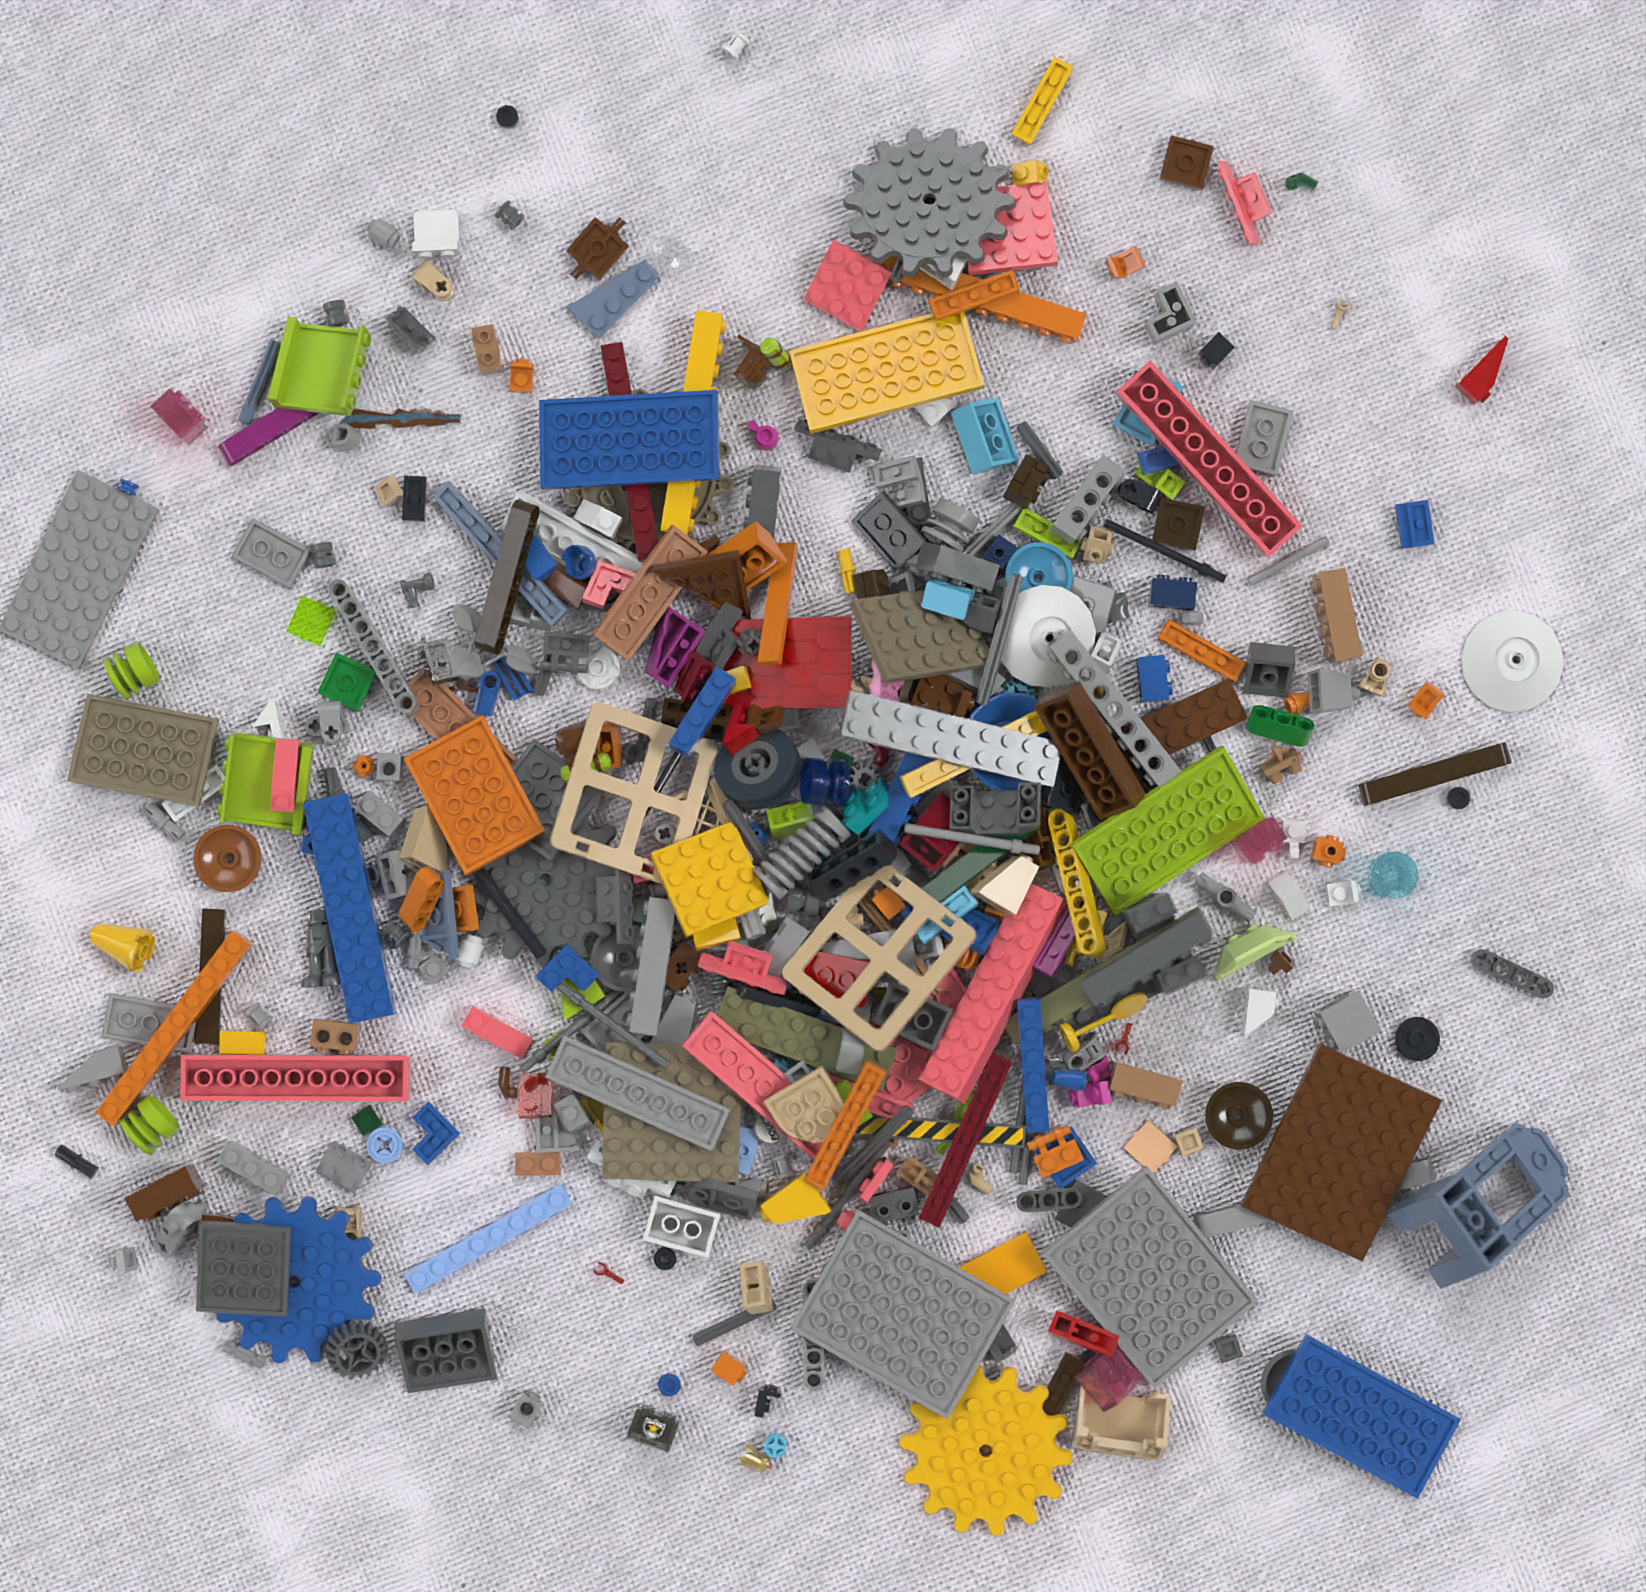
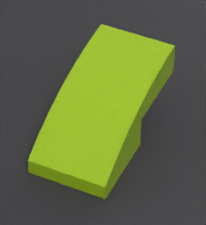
(1162, 480)

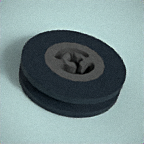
(768, 783)

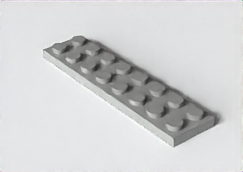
(637, 1093)

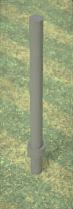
(1015, 846)

